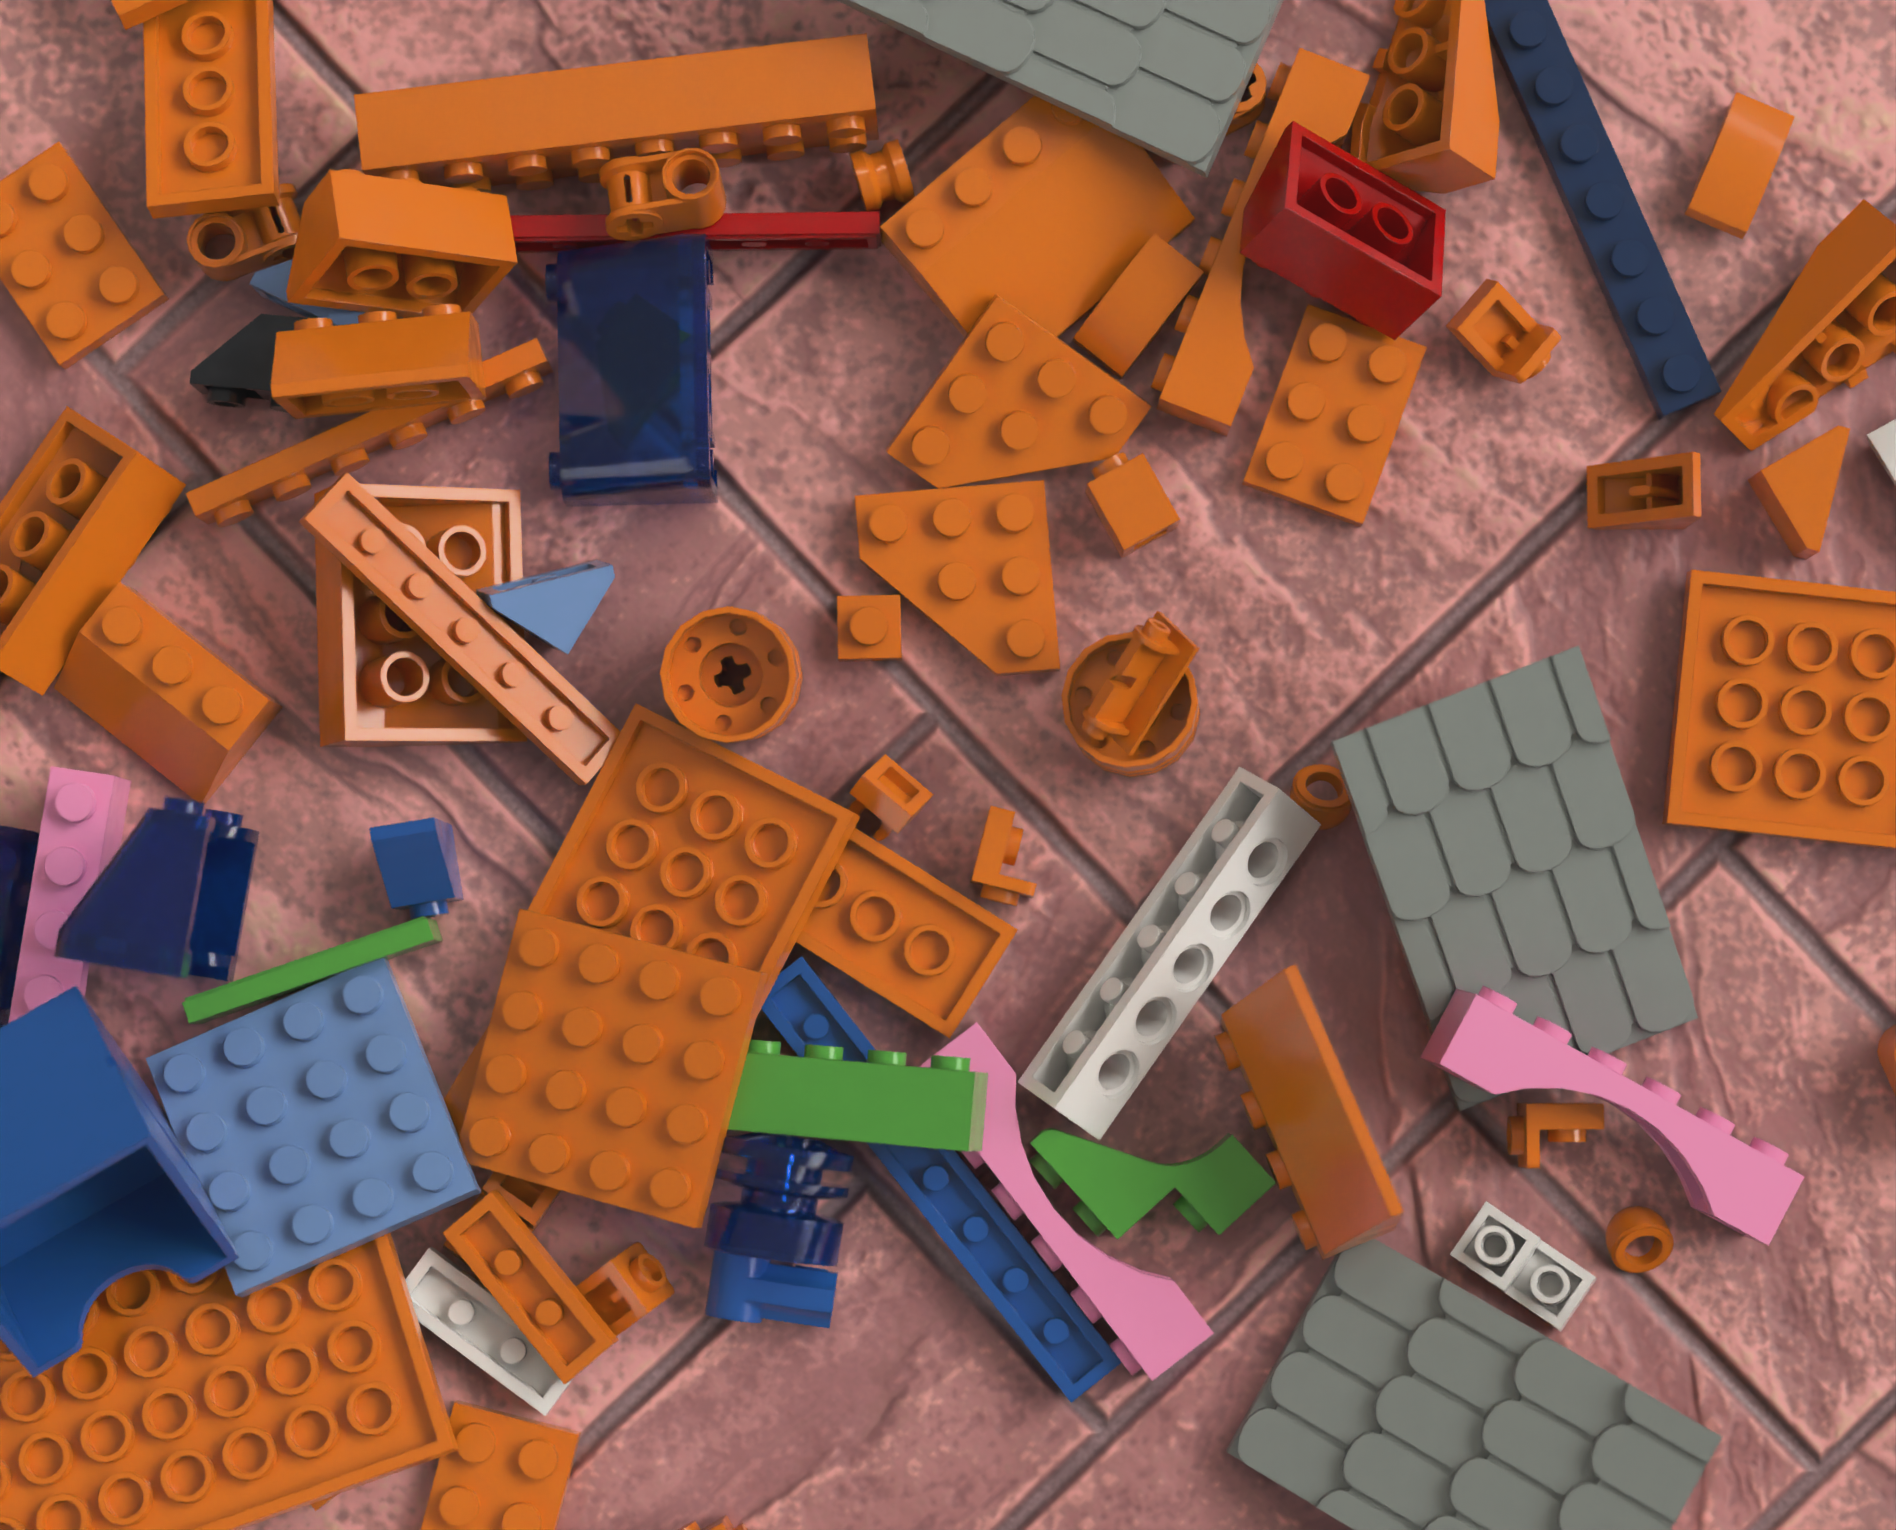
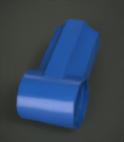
(757, 1289)

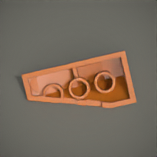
(1433, 100)
(1824, 331)

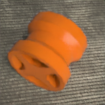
(882, 176)

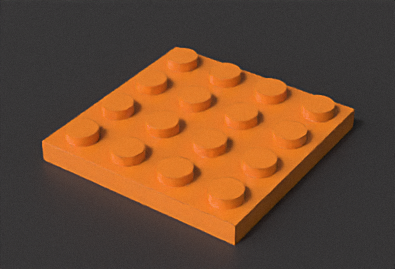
(1785, 711)
(695, 850)
(611, 1067)

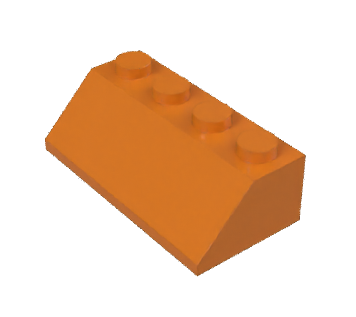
(78, 528)

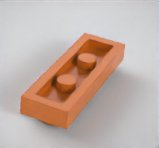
(530, 1286)

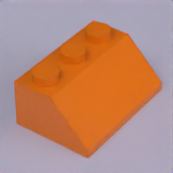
(399, 245)
(378, 363)
(164, 693)

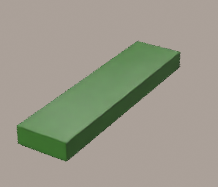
(310, 970)

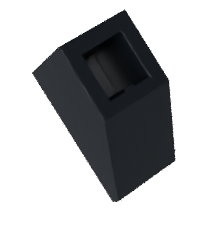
(243, 364)

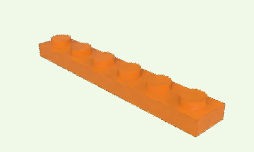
(347, 445)
(461, 628)

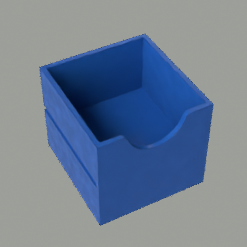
(86, 1181)

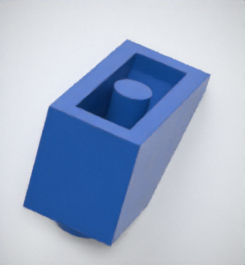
(418, 866)

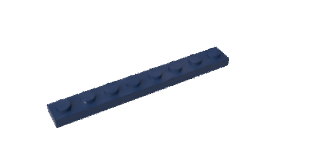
(1601, 204)

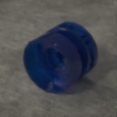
(779, 1200)

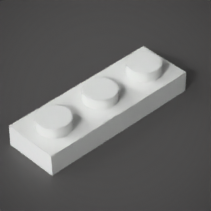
(480, 1329)

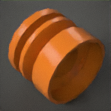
(698, 658)
(1166, 738)

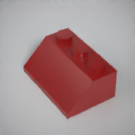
(1345, 233)

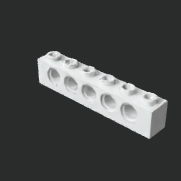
(1170, 952)

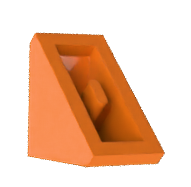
(1801, 490)
(1645, 493)

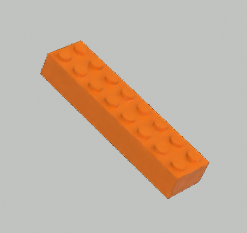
(582, 117)

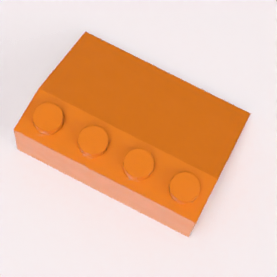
(1037, 216)
(373, 669)
(1309, 1116)

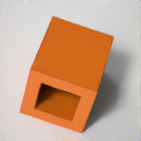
(1130, 502)

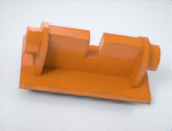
(1144, 683)

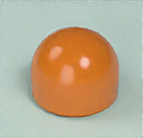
(1327, 812)
(1635, 1223)

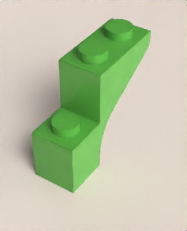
(1122, 1188)

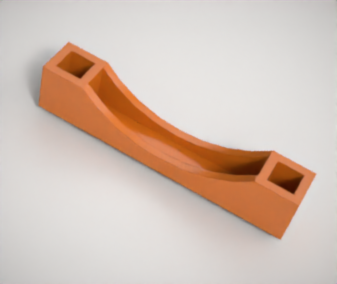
(1214, 359)

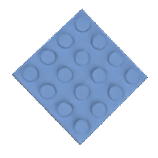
(314, 1124)

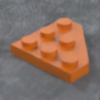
(1014, 406)
(971, 566)

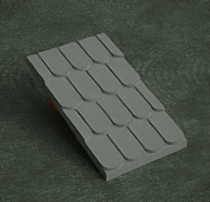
(1134, 67)
(1517, 859)
(1449, 1415)

